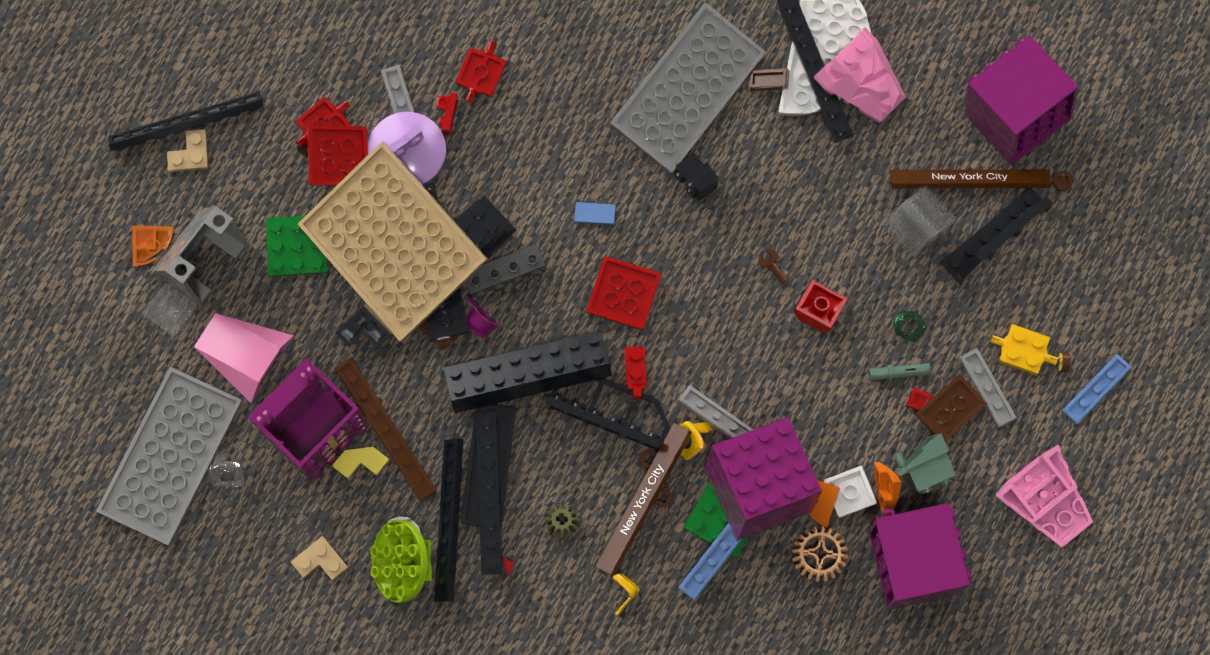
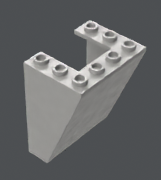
(207, 223)

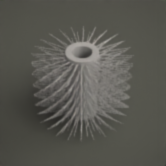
(916, 218)

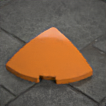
(148, 242)
(887, 485)
(824, 508)

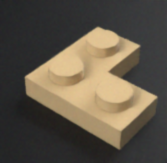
(194, 157)
(322, 555)

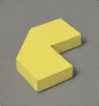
(352, 458)

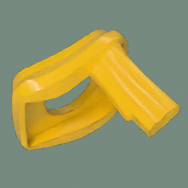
(697, 440)
(629, 586)

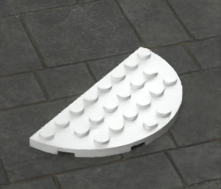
(833, 28)

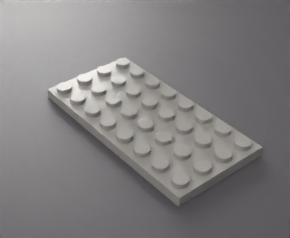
(687, 88)
(169, 456)

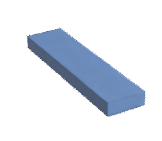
(1096, 389)
(709, 563)

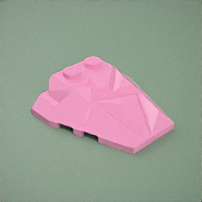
(863, 77)

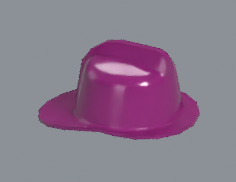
(479, 320)

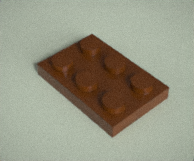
(951, 408)

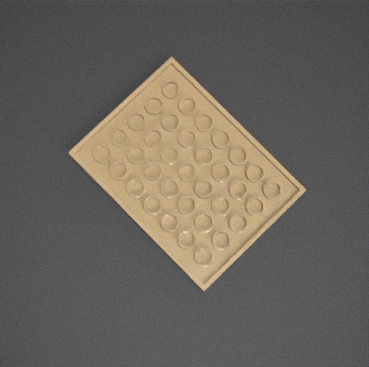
(392, 241)

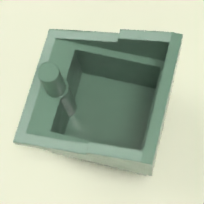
(926, 466)

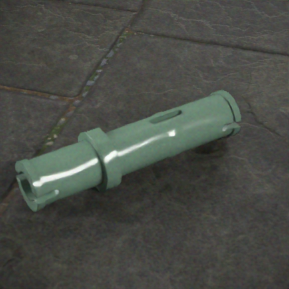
(899, 371)

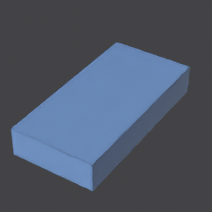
(594, 213)

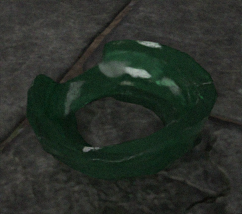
(897, 324)

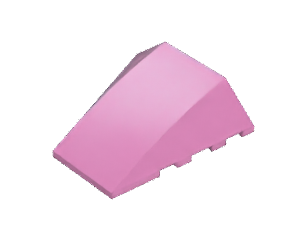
(241, 351)
(1048, 497)

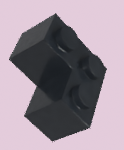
(697, 177)
(365, 323)

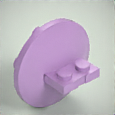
(414, 141)

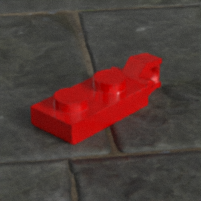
(635, 371)

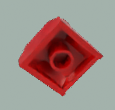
(819, 307)

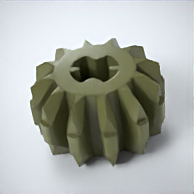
(556, 524)

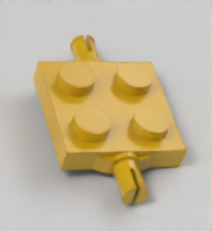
(1024, 349)

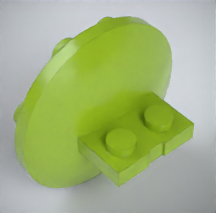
(400, 561)

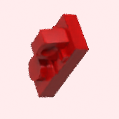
(449, 105)

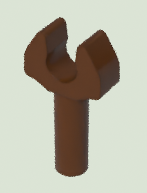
(772, 265)

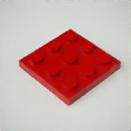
(334, 152)
(623, 293)

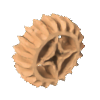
(810, 553)

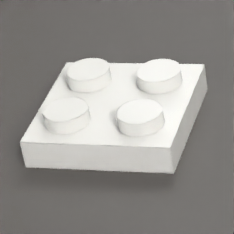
(854, 492)

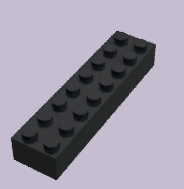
(527, 371)

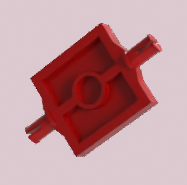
(481, 72)
(322, 114)

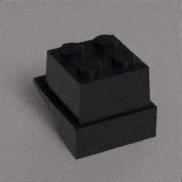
(485, 226)

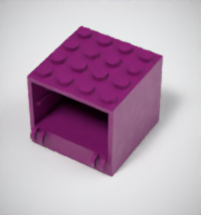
(1020, 99)
(309, 420)
(762, 478)
(919, 556)

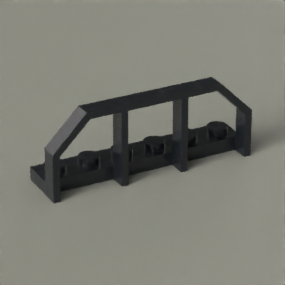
(994, 233)
(613, 425)

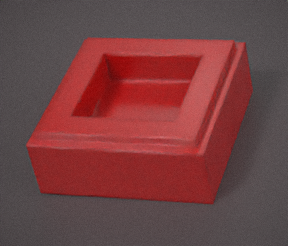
(918, 399)

